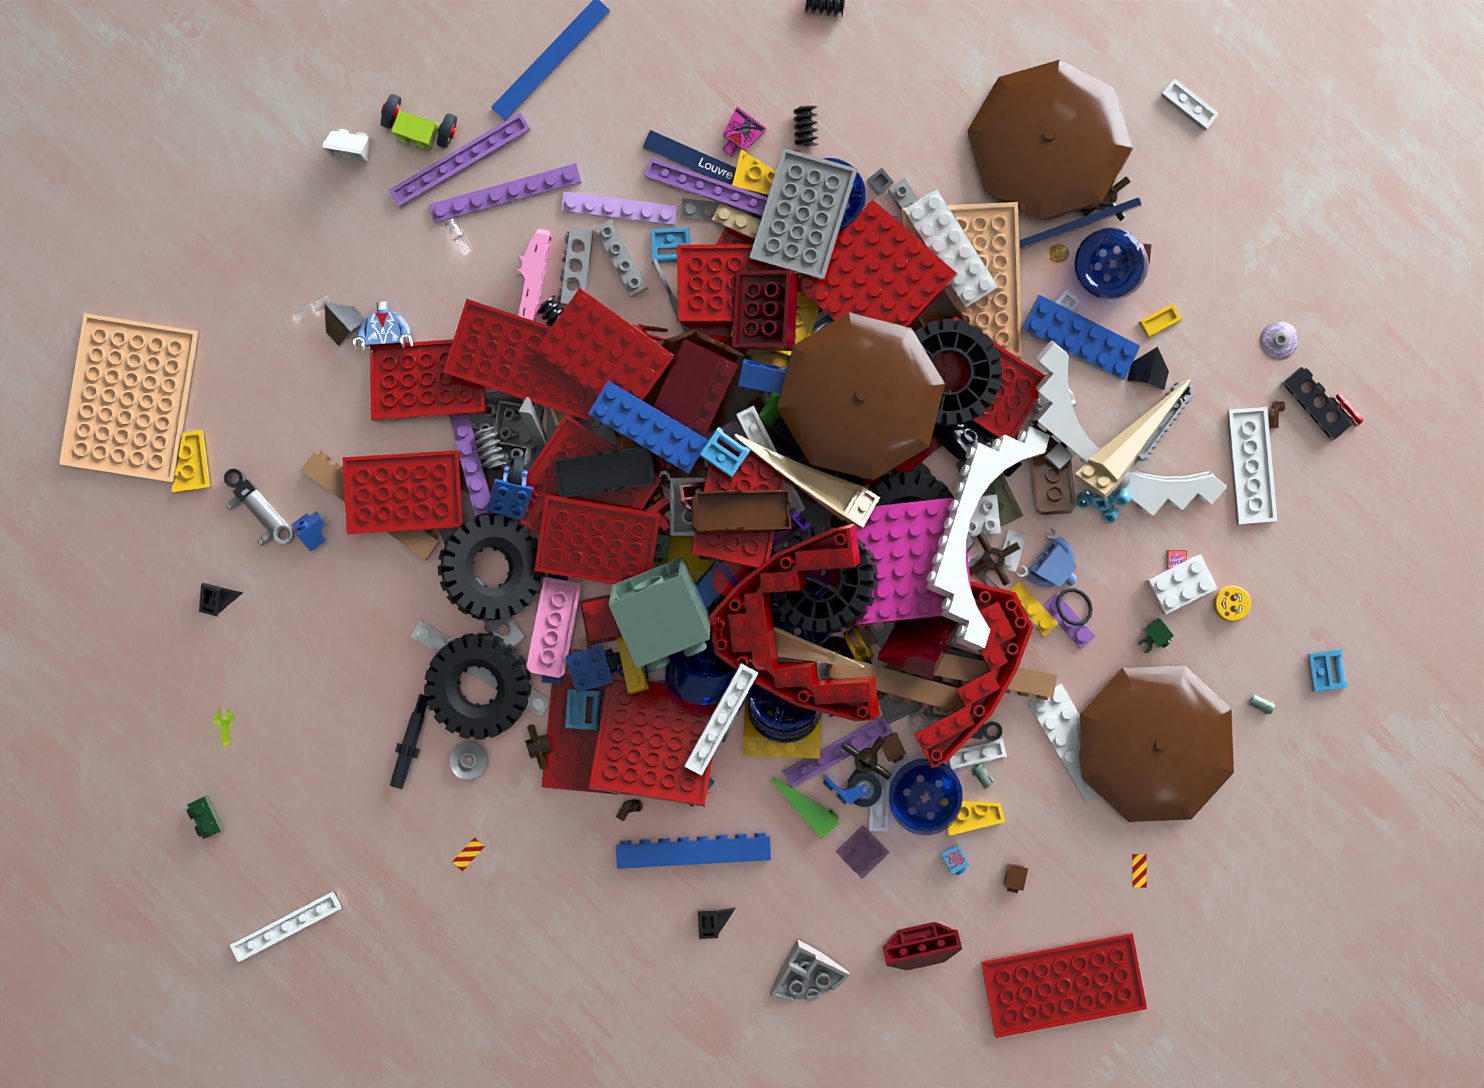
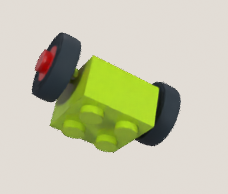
(416, 129)

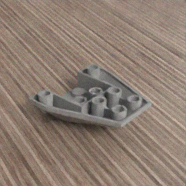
(504, 415)

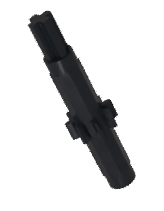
(408, 749)

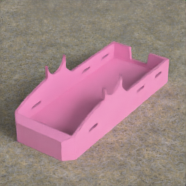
(534, 270)
(554, 627)

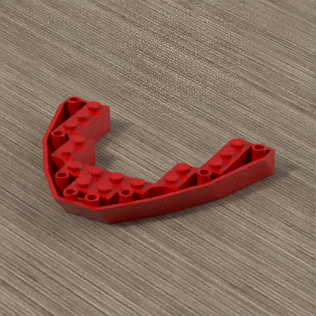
(746, 632)
(1003, 652)

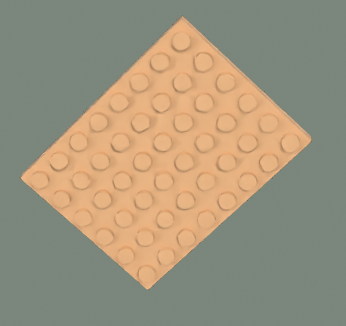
(995, 237)
(128, 397)

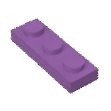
(1079, 634)

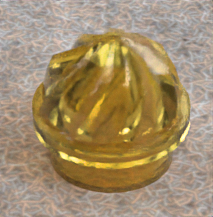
(1059, 253)

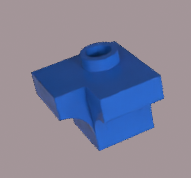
(309, 530)

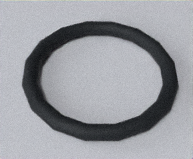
(1061, 613)

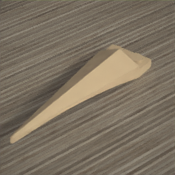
(1111, 463)
(839, 496)
(798, 648)

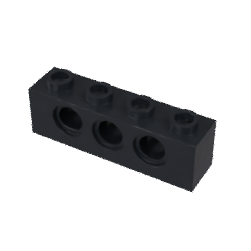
(1306, 400)

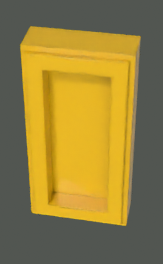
(1160, 320)

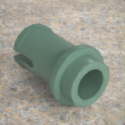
(1262, 704)
(982, 775)

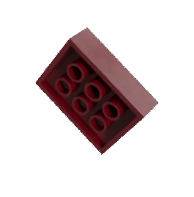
(765, 310)
(695, 386)
(919, 644)

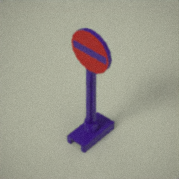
(728, 574)

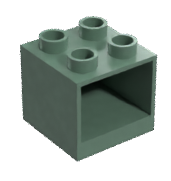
(660, 614)

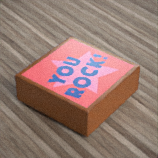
(1175, 557)

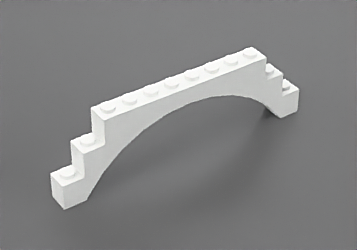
(1061, 420)
(949, 568)

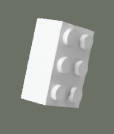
(1181, 584)

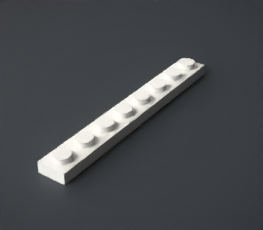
(436, 640)

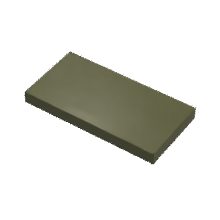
(1007, 503)

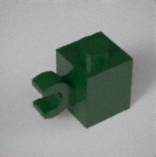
(1157, 634)

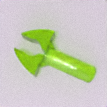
(224, 725)

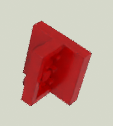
(662, 508)

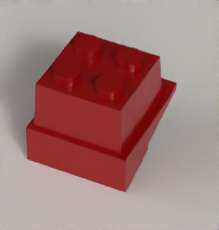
(599, 620)

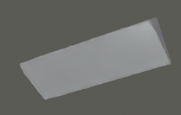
(533, 424)

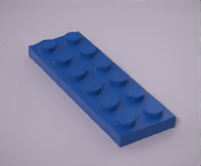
(1081, 337)
(648, 427)

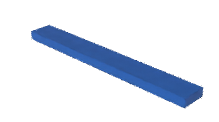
(550, 59)

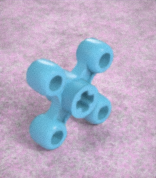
(1110, 512)

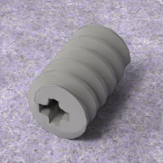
(489, 448)

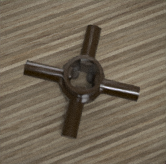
(1113, 195)
(1000, 561)
(538, 746)
(861, 766)

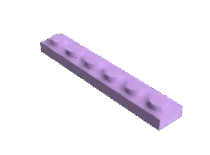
(619, 208)

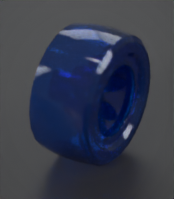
(1089, 254)
(698, 677)

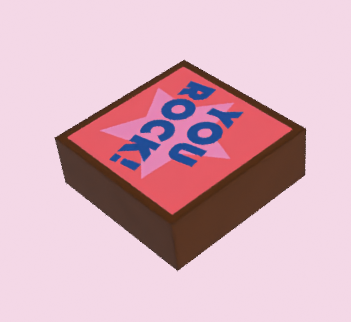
(868, 636)

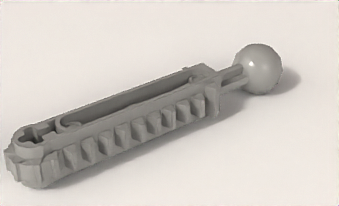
(1159, 432)

